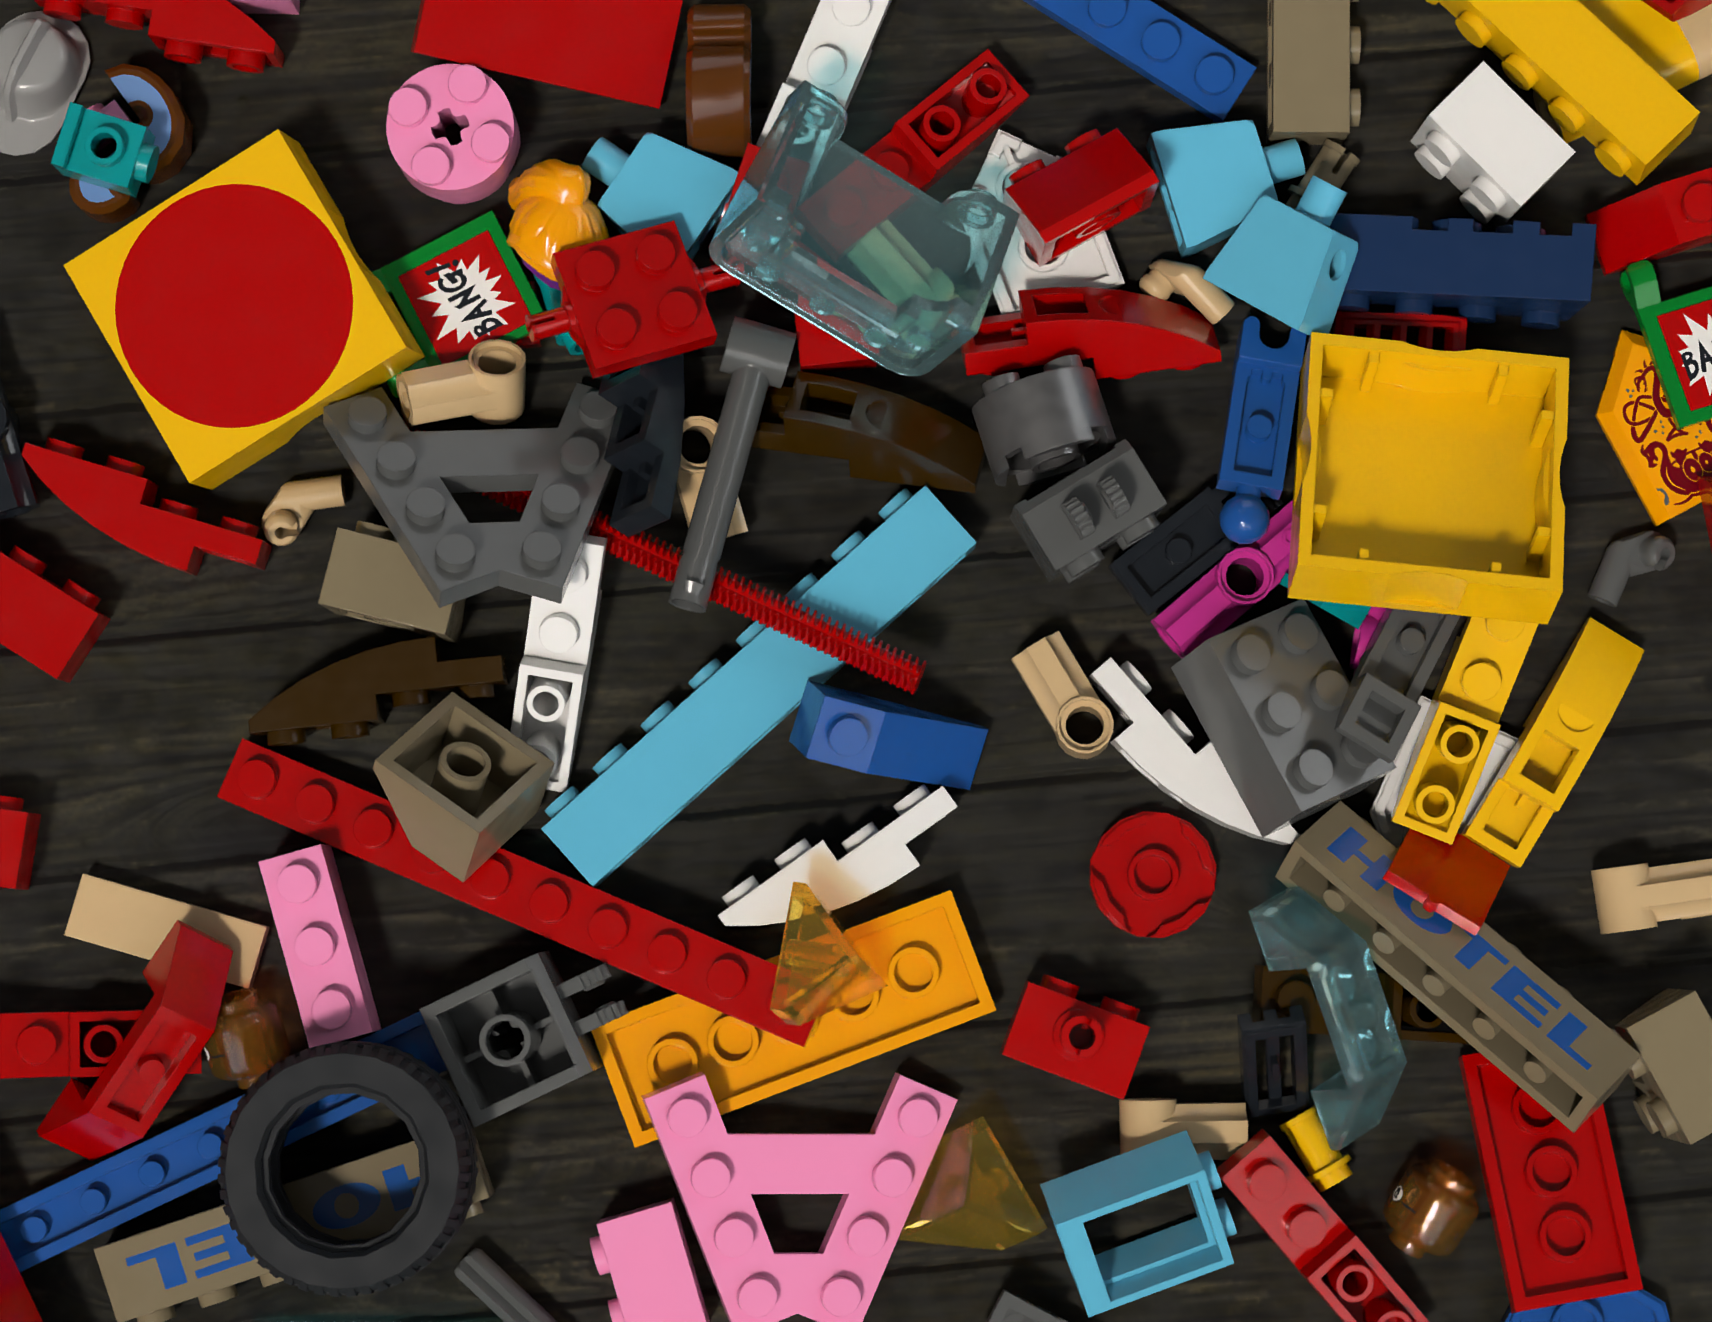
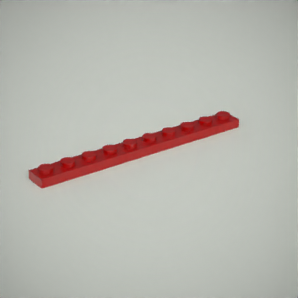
(514, 891)

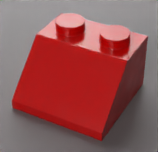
(1079, 194)

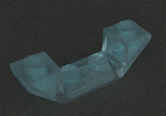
(1303, 935)

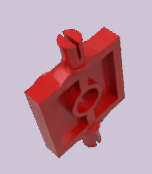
(631, 299)

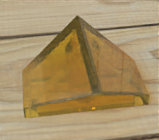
(818, 962)
(972, 1195)

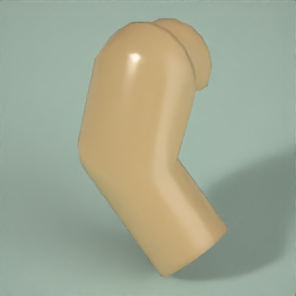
(1188, 281)
(296, 503)

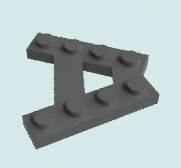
(417, 470)

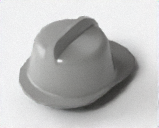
(40, 75)

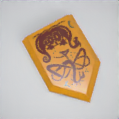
(1645, 438)

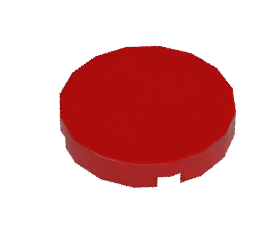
(1152, 874)

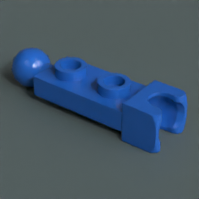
(1257, 430)

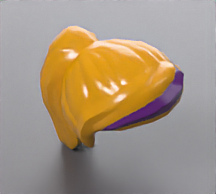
(552, 215)

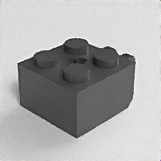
(1089, 512)
(555, 1037)

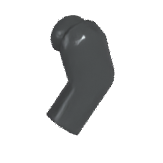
(1628, 558)

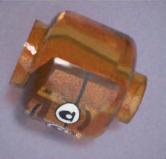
(246, 1038)
(1431, 1209)

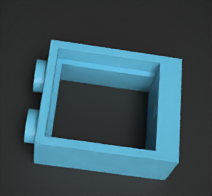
(1153, 1260)

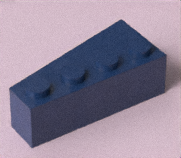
(1468, 270)

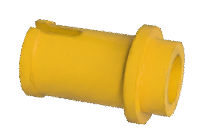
(1309, 1140)

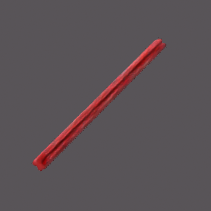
(754, 603)

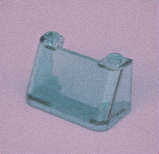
(859, 243)

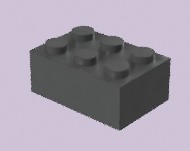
(1271, 714)

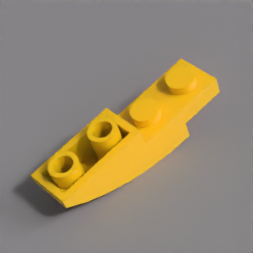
(1461, 726)
(1555, 743)

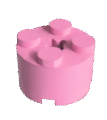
(488, 133)

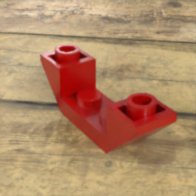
(188, 989)

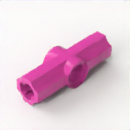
(1211, 605)

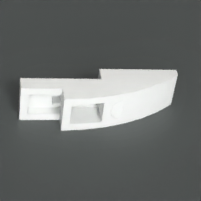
(833, 51)
(558, 665)
(1160, 752)
(872, 863)

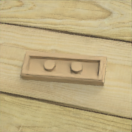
(140, 921)

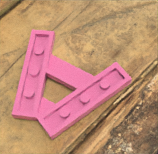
(872, 1170)

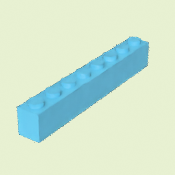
(754, 690)

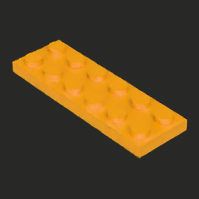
(930, 988)

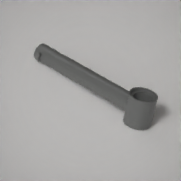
(756, 359)

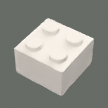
(1489, 147)

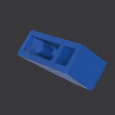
(885, 737)

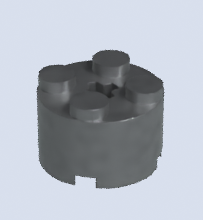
(1042, 422)

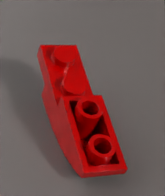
(184, 29)
(949, 123)
(1112, 327)
(121, 506)
(64, 1042)
(1313, 1235)

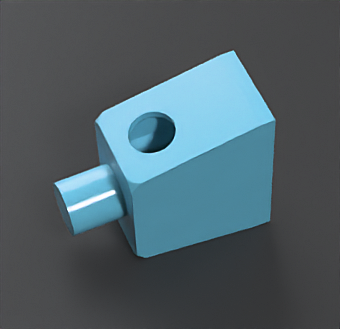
(1216, 177)
(660, 186)
(1289, 259)

